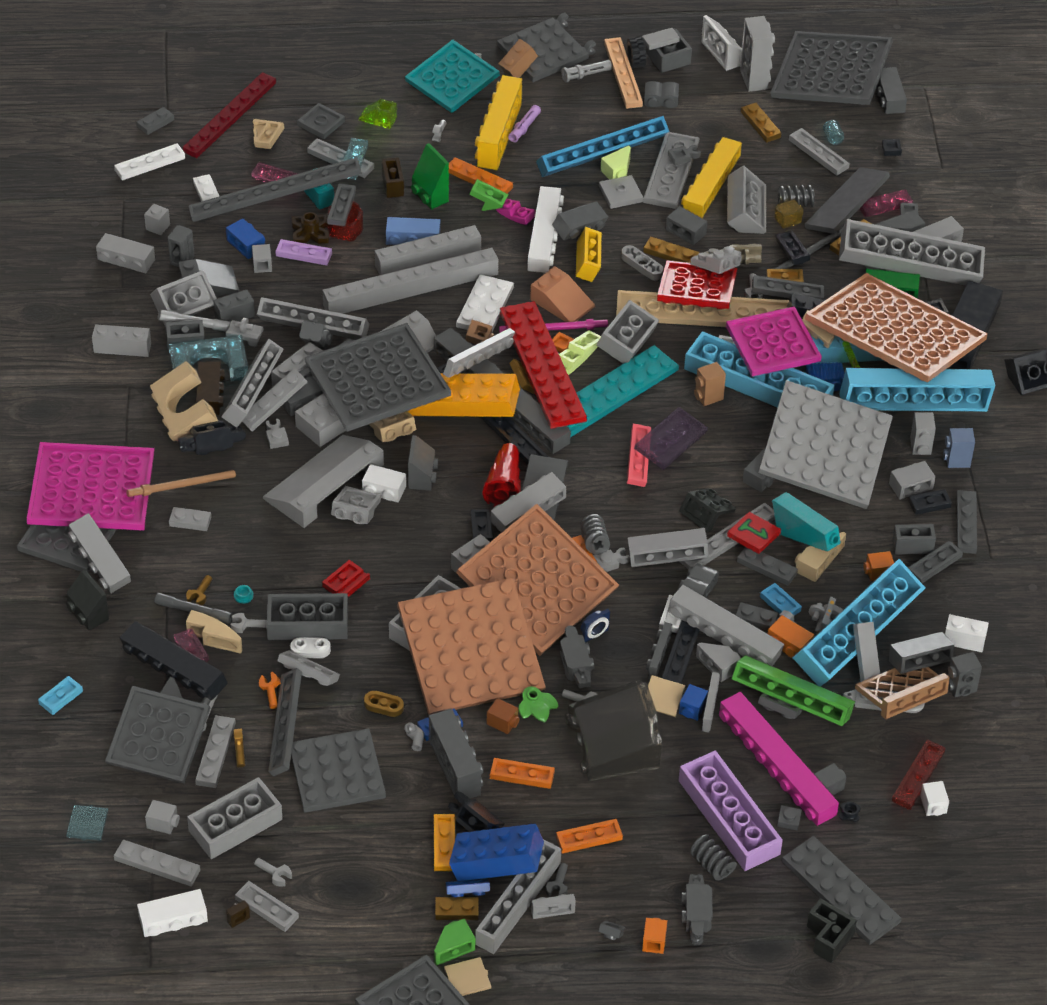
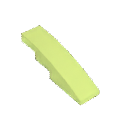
(579, 350)

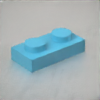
(60, 695)

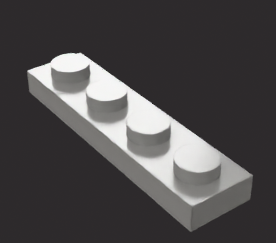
(819, 151)
(334, 155)
(274, 399)
(215, 751)
(157, 862)

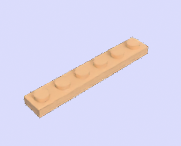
(623, 73)

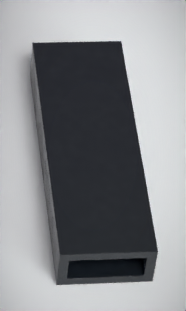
(977, 308)

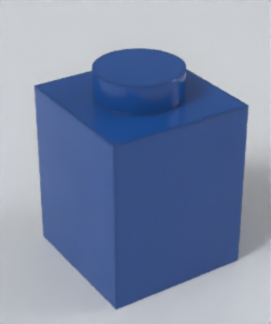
(693, 702)

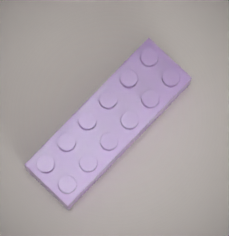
(730, 810)

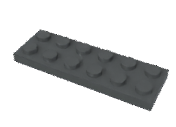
(841, 888)

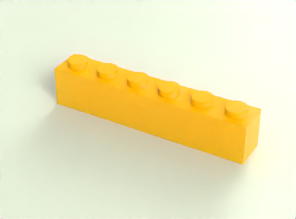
(712, 176)

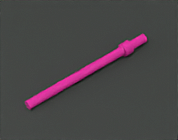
(589, 324)

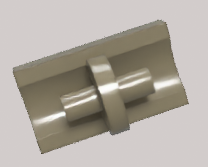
(750, 253)

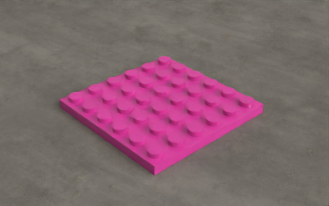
(90, 480)

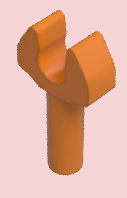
(270, 687)

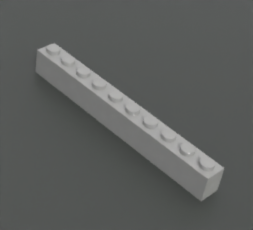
(410, 281)

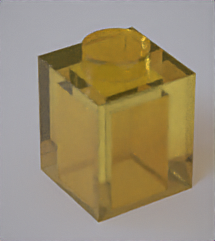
(788, 213)

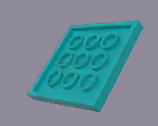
(452, 76)

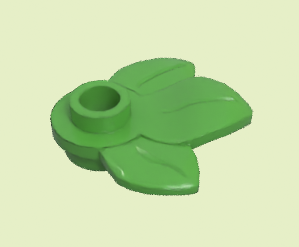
(537, 706)

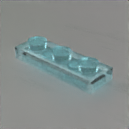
(358, 149)

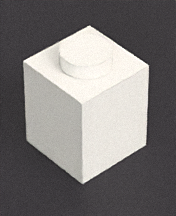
(934, 798)

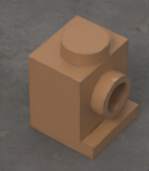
(477, 328)

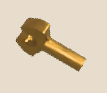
(201, 598)
(239, 748)

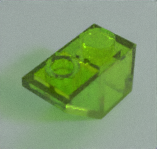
(380, 113)

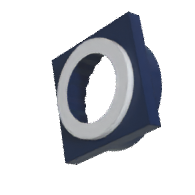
(591, 621)

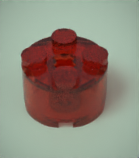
(353, 225)

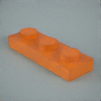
(522, 773)
(589, 836)

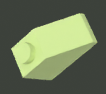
(616, 164)

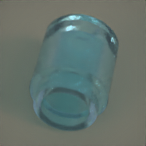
(833, 132)

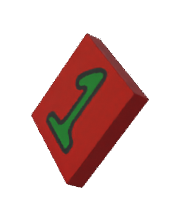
(754, 532)

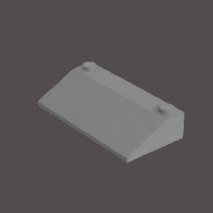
(321, 476)

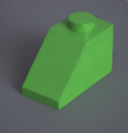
(454, 942)

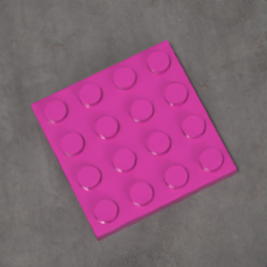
(773, 341)

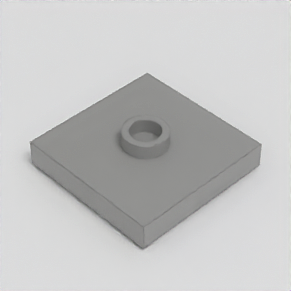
(621, 191)

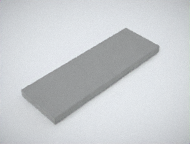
(667, 179)

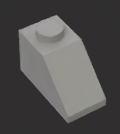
(718, 659)

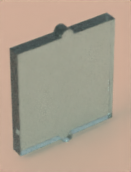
(87, 822)

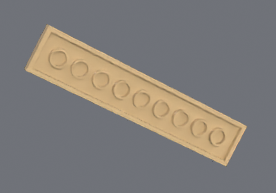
(694, 315)

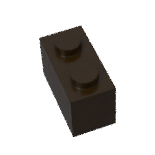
(392, 177)

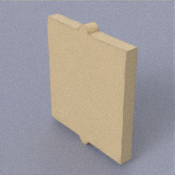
(666, 695)
(468, 976)

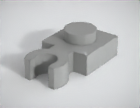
(276, 435)
(610, 560)

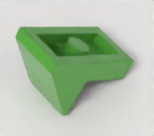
(490, 195)

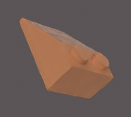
(561, 296)

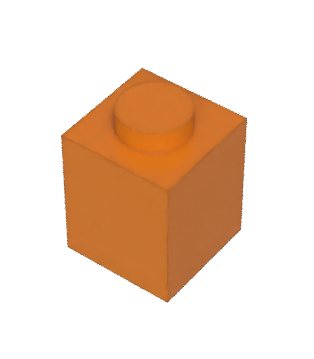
(877, 564)
(654, 935)

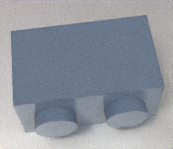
(959, 447)

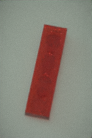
(918, 774)

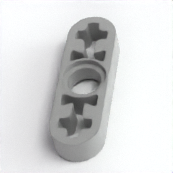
(632, 256)

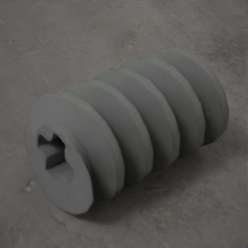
(800, 195)
(595, 534)
(712, 858)

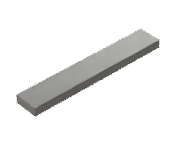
(721, 543)

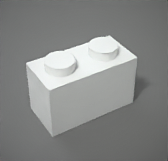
(385, 482)
(966, 632)

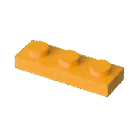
(443, 840)

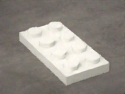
(485, 302)

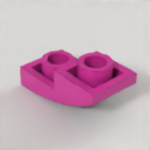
(512, 210)

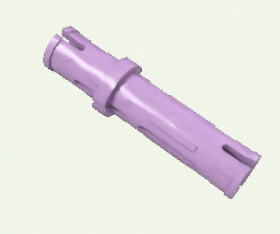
(521, 127)

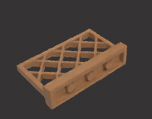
(909, 695)

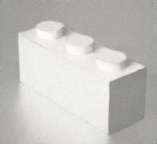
(172, 913)

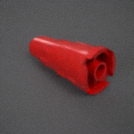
(503, 476)

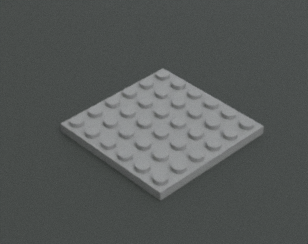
(825, 444)

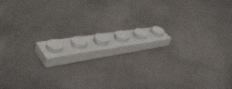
(479, 353)

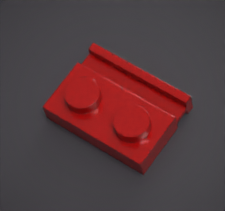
(346, 579)

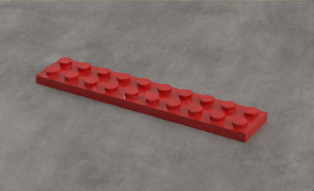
(543, 365)

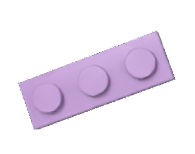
(303, 252)

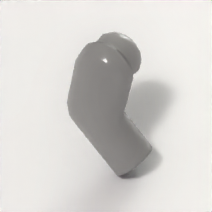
(416, 735)

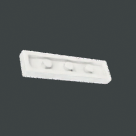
(149, 161)

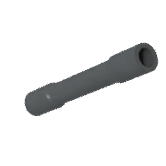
(172, 602)

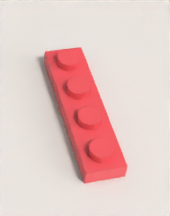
(637, 462)

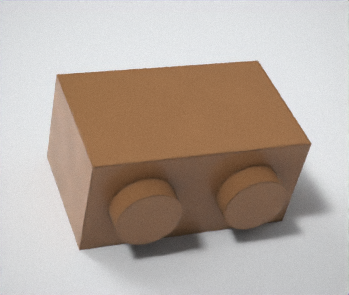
(518, 59)
(710, 384)

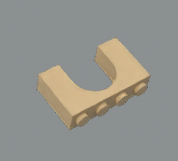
(168, 392)

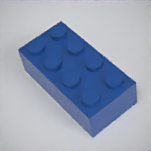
(496, 852)

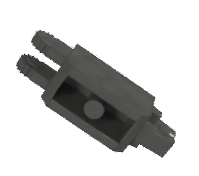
(576, 658)
(698, 908)

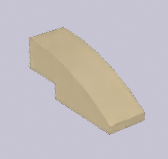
(214, 632)

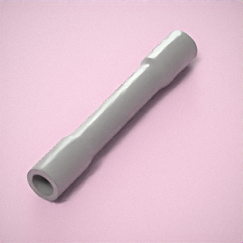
(215, 324)

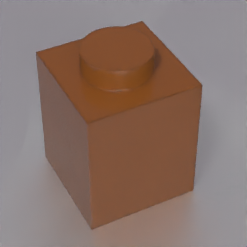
(502, 716)

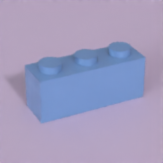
(410, 229)

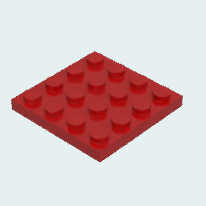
(696, 286)

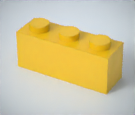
(588, 254)

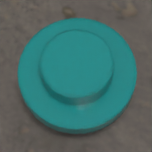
(243, 594)

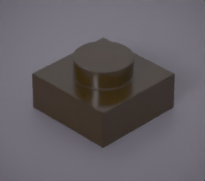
(238, 913)

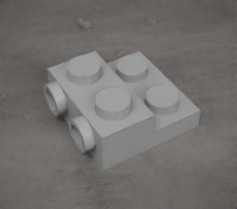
(718, 260)
(355, 505)

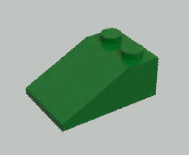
(431, 178)

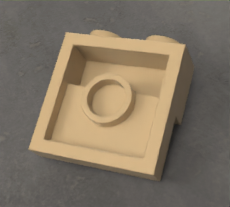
(394, 426)

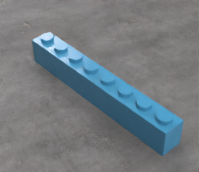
(601, 146)

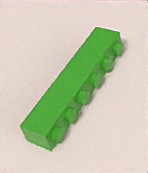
(793, 690)

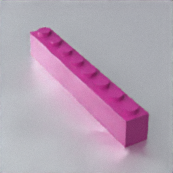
(778, 759)

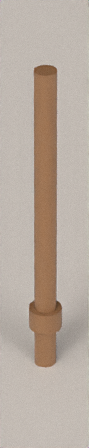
(147, 489)

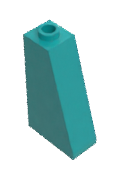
(804, 524)

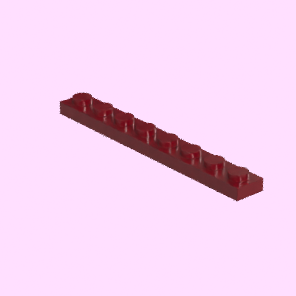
(229, 115)

